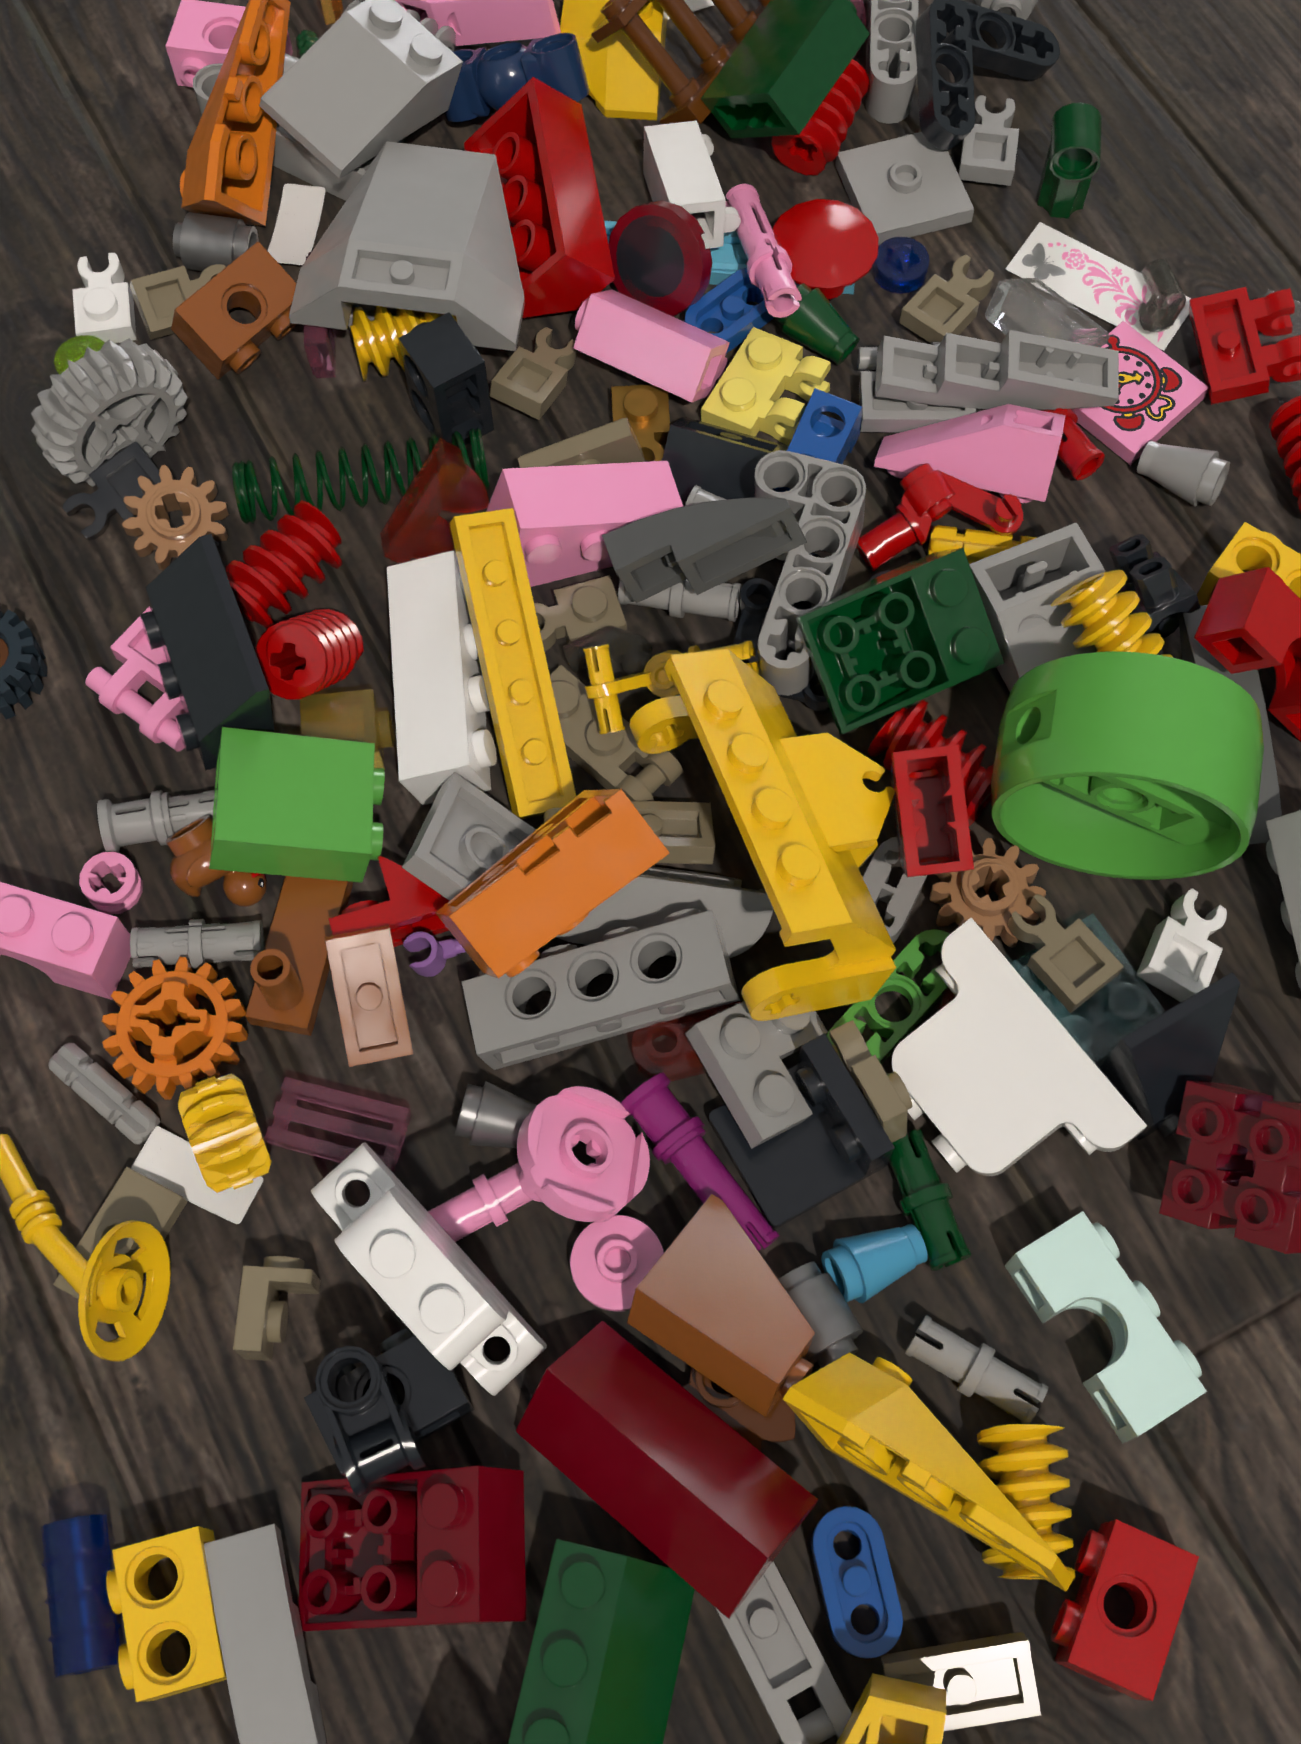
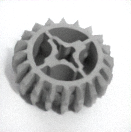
(106, 406)

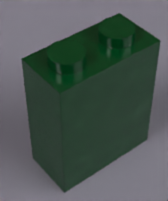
(785, 67)

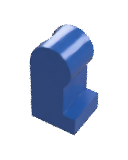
(825, 436)

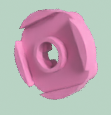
(554, 1173)

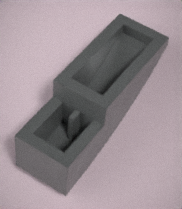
(701, 544)

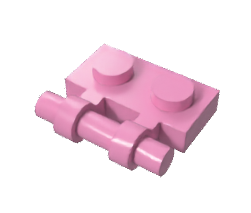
(120, 690)

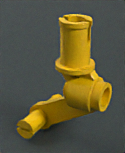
(605, 688)

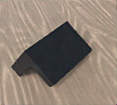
(714, 458)

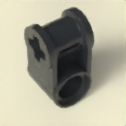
(367, 1423)

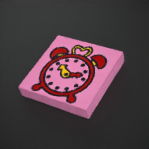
(1151, 400)

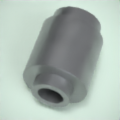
(211, 240)
(825, 1311)

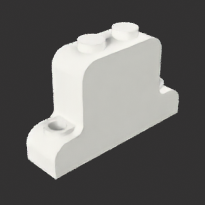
(1003, 1068)
(424, 1273)

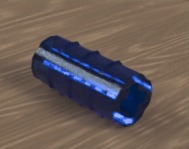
(77, 1596)

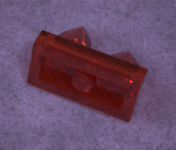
(440, 484)

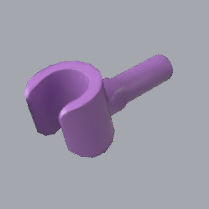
(439, 954)

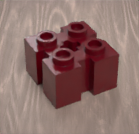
(1218, 1179)

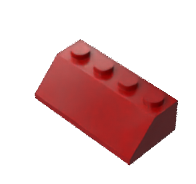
(549, 197)

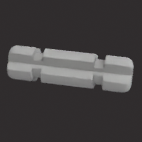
(104, 1093)

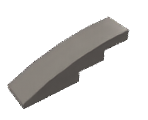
(988, 374)
(262, 1640)

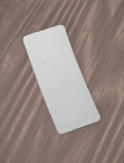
(296, 223)
(173, 1165)

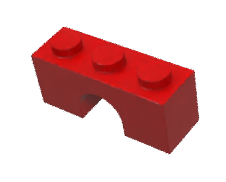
(1255, 626)

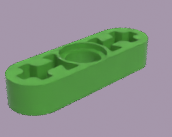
(909, 963)

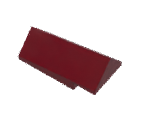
(664, 1466)

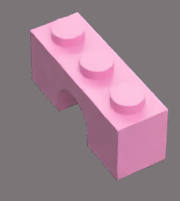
(64, 940)

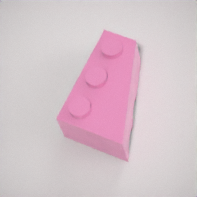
(570, 507)

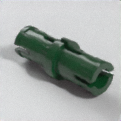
(927, 1201)

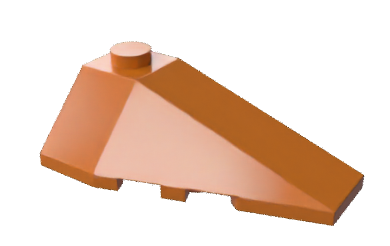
(235, 138)

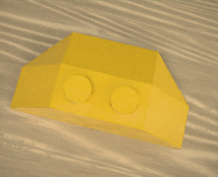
(614, 68)

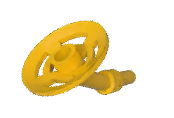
(106, 1283)

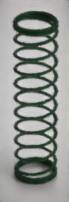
(247, 487)

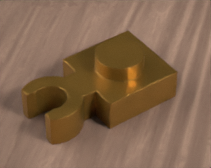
(647, 413)

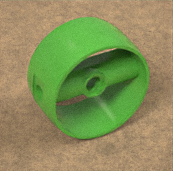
(1128, 766)

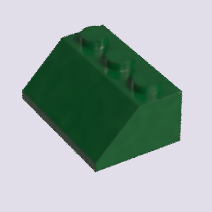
(603, 1651)

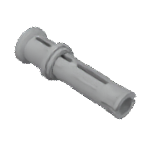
(150, 818)

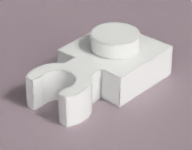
(105, 304)
(1179, 954)

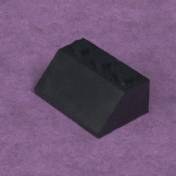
(205, 650)

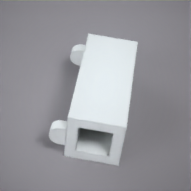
(682, 173)

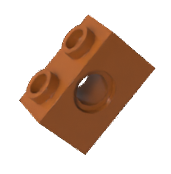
(249, 282)

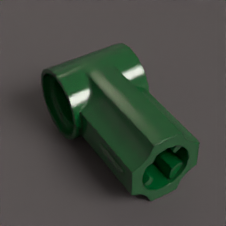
(1070, 159)

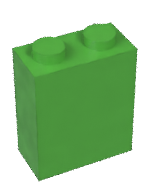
(295, 806)

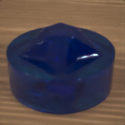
(901, 265)

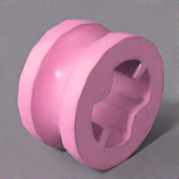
(119, 866)

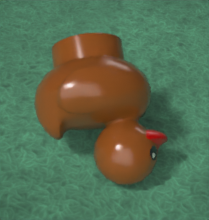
(191, 866)

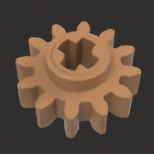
(167, 497)
(994, 875)

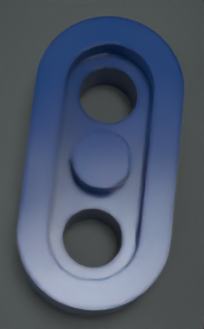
(726, 309)
(856, 1582)

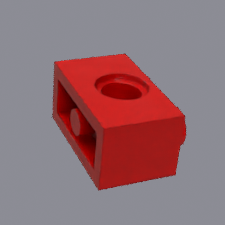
(1158, 1582)

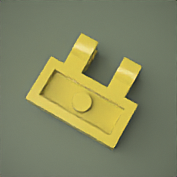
(752, 385)

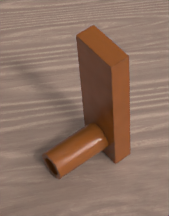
(295, 959)

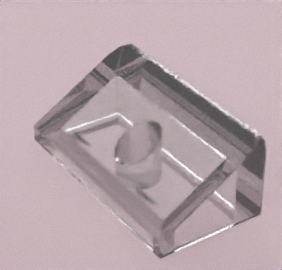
(1036, 309)

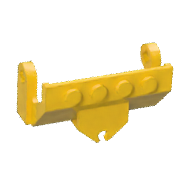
(801, 822)

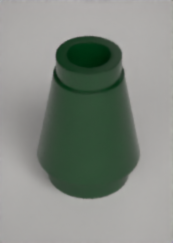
(820, 326)

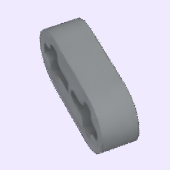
(899, 899)

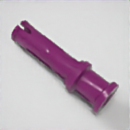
(680, 1141)

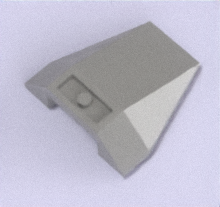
(424, 237)

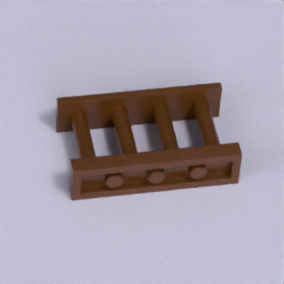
(685, 92)

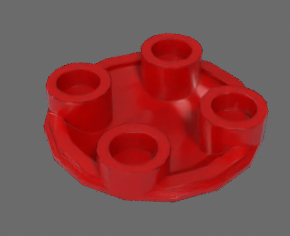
(827, 244)

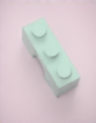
(1147, 1370)

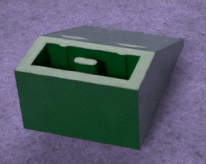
(900, 638)

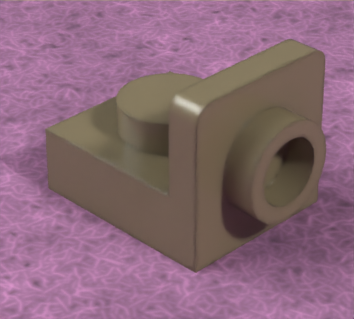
(260, 1314)

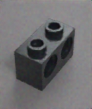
(446, 379)

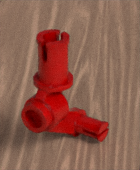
(929, 498)

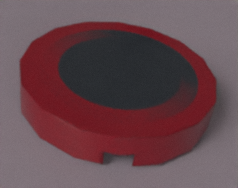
(660, 257)

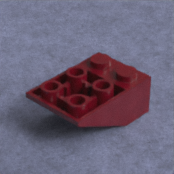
(413, 1550)

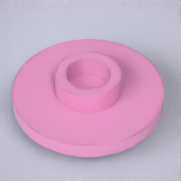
(613, 1260)

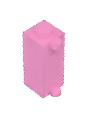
(650, 344)

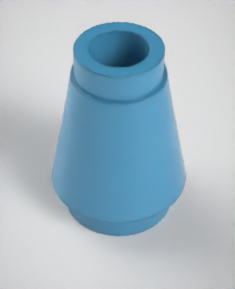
(873, 1260)

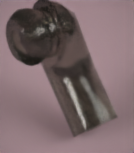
(1166, 299)
(624, 647)

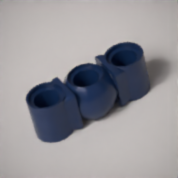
(497, 74)

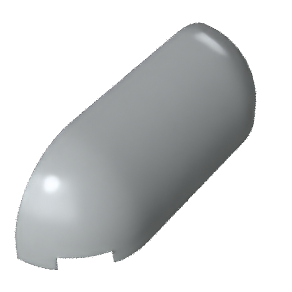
(662, 891)

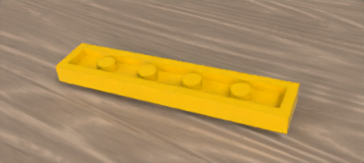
(513, 662)

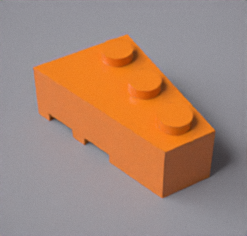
(552, 881)

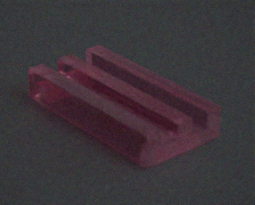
(288, 1111)

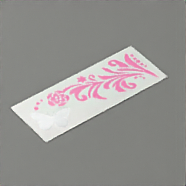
(1089, 280)

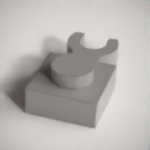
(991, 146)

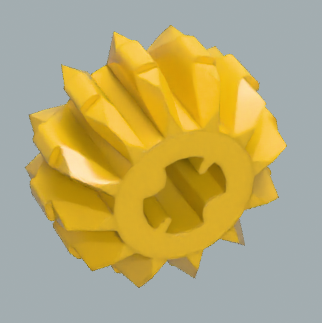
(224, 1133)

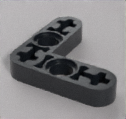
(1023, 52)

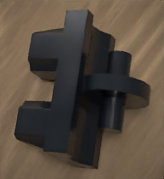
(1156, 584)

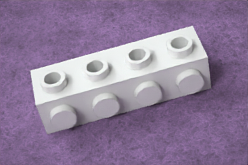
(436, 679)

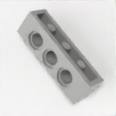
(698, 983)

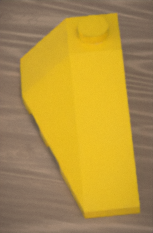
(888, 1432)

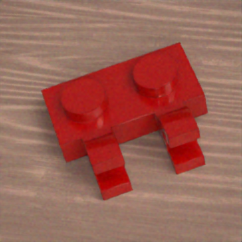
(1230, 344)

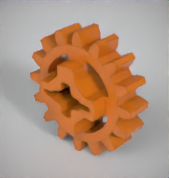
(158, 1007)

